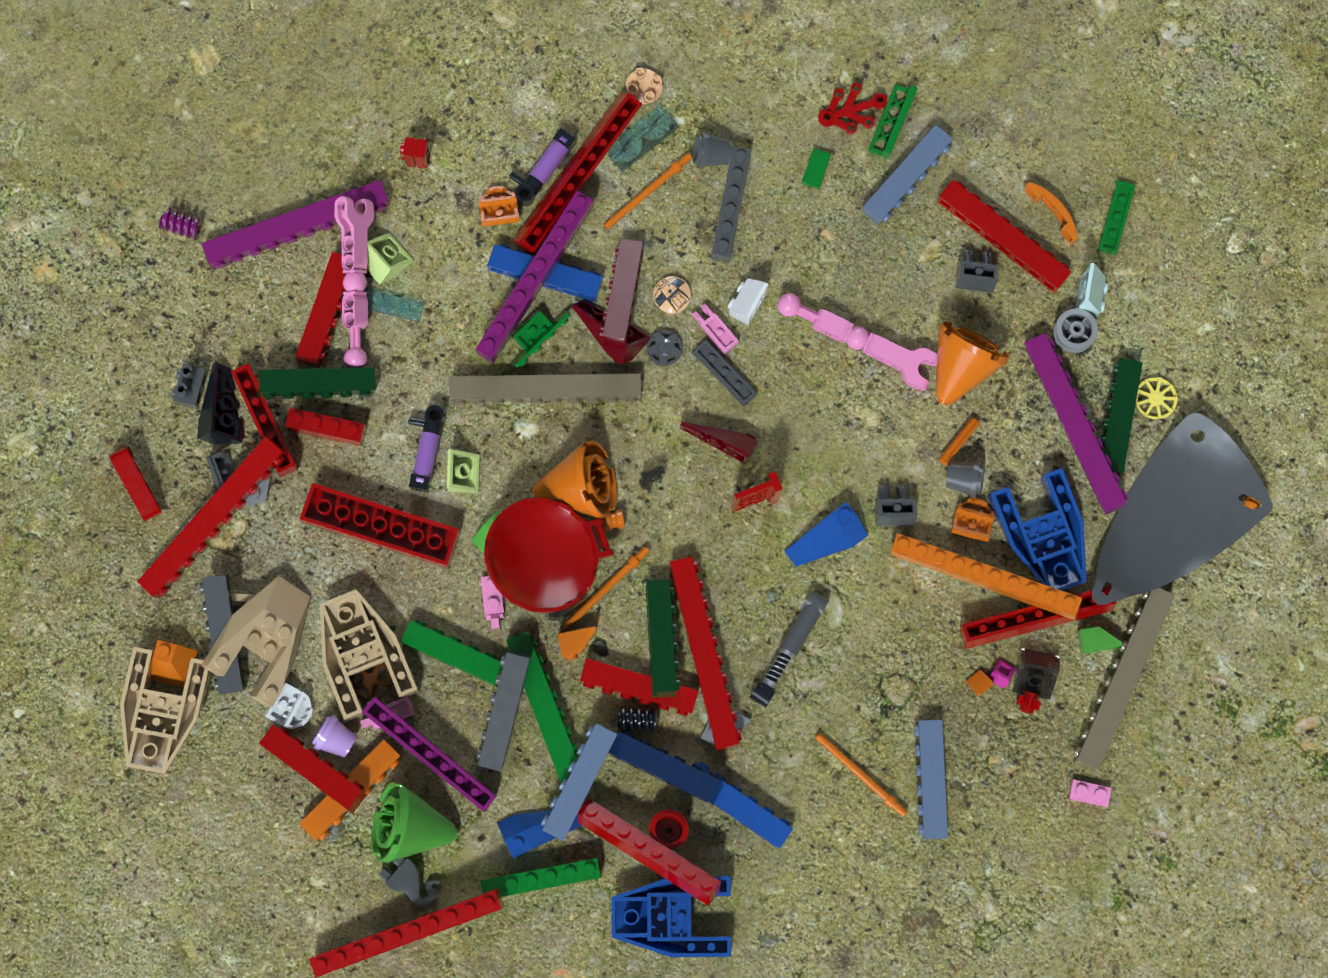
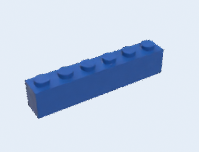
(562, 279)
(749, 813)

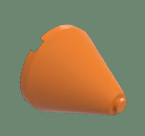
(964, 361)
(581, 482)

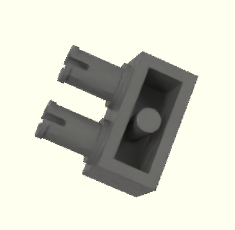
(976, 275)
(189, 386)
(895, 511)

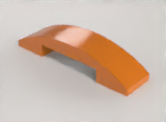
(1038, 193)

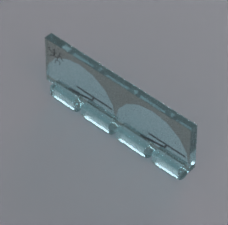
(647, 137)

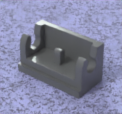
(220, 467)

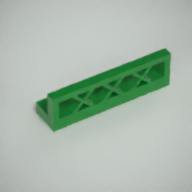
(899, 121)

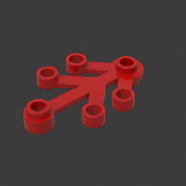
(850, 110)

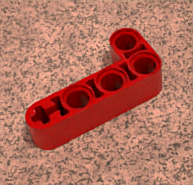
(135, 483)

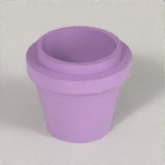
(333, 737)

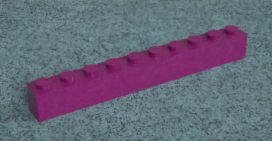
(286, 227)
(535, 277)
(1075, 424)

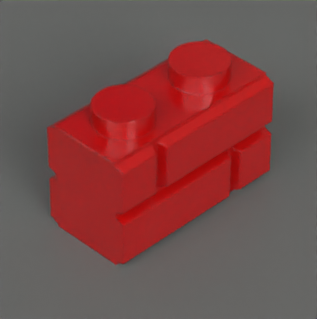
(415, 152)

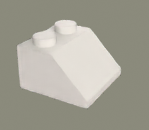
(748, 300)

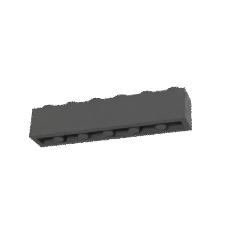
(731, 205)
(219, 610)
(504, 710)

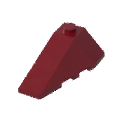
(593, 319)
(732, 443)

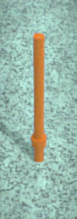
(674, 168)
(632, 563)
(889, 800)

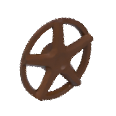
(372, 680)

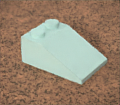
(1091, 291)

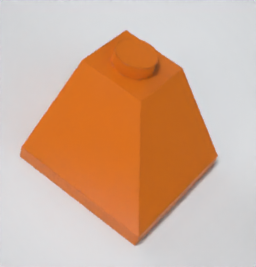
(171, 663)

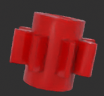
(1028, 703)

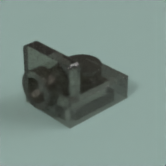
(654, 475)

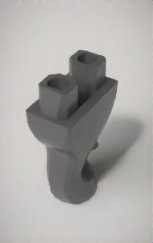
(408, 880)

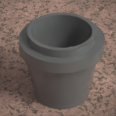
(710, 150)
(966, 477)

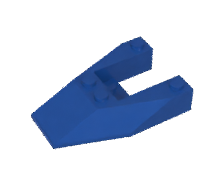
(1048, 544)
(660, 921)

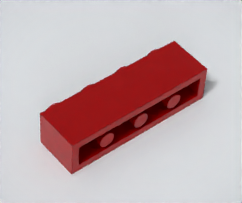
(325, 427)

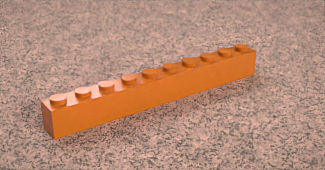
(986, 576)

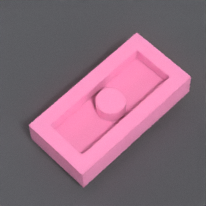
(1089, 793)

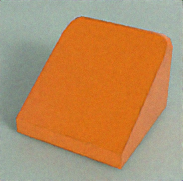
(979, 682)

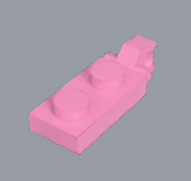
(492, 602)
(402, 707)

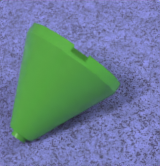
(407, 825)

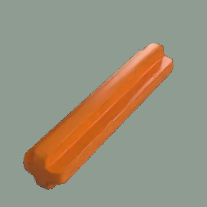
(959, 441)

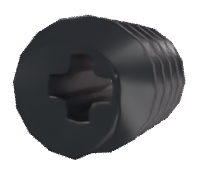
(638, 718)

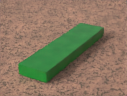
(1116, 217)

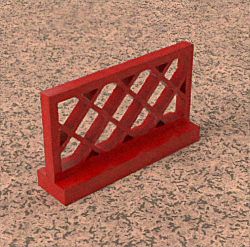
(769, 490)

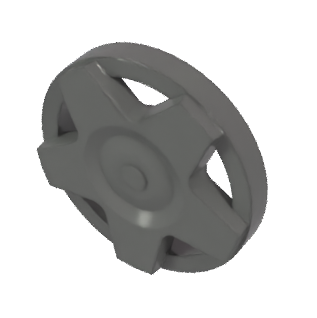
(664, 348)

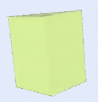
(462, 472)

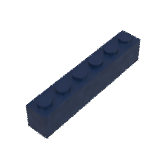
(666, 768)

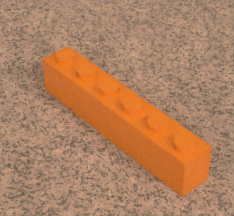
(367, 773)

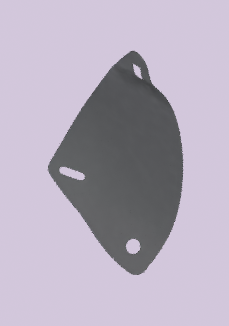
(1180, 511)

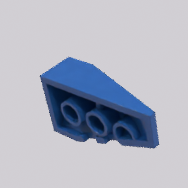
(835, 533)
(525, 833)

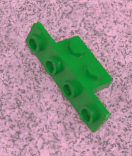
(534, 333)

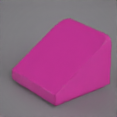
(1002, 673)

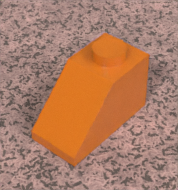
(575, 642)

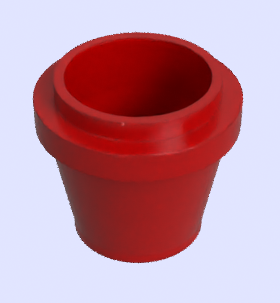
(671, 819)

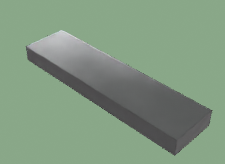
(724, 373)

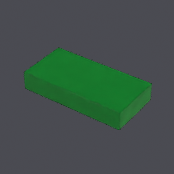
(816, 168)

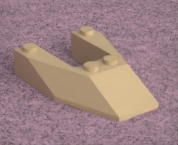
(268, 627)
(355, 641)
(156, 721)

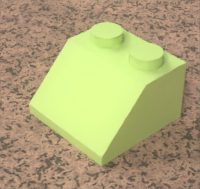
(386, 258)

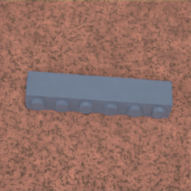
(908, 173)
(931, 779)
(579, 782)

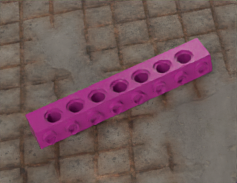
(429, 754)

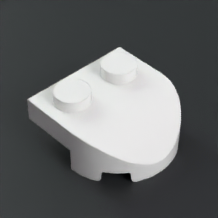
(291, 708)

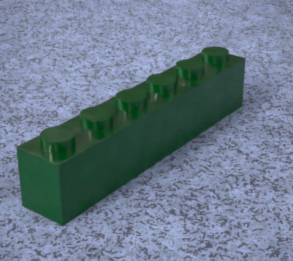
(316, 382)
(1120, 412)
(660, 637)

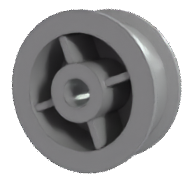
(1074, 341)

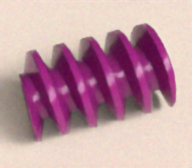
(180, 224)

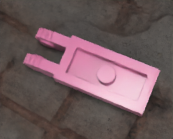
(716, 330)

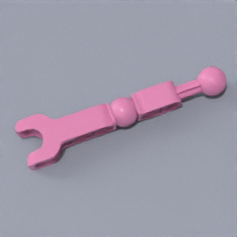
(354, 228)
(858, 338)

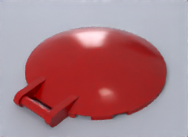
(543, 554)

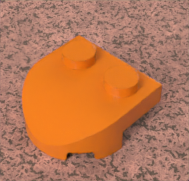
(498, 207)
(973, 519)

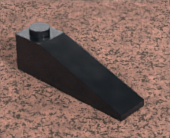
(219, 413)

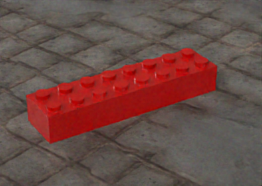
(380, 525)

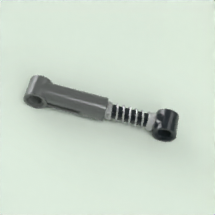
(790, 647)

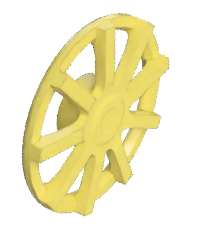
(1156, 398)

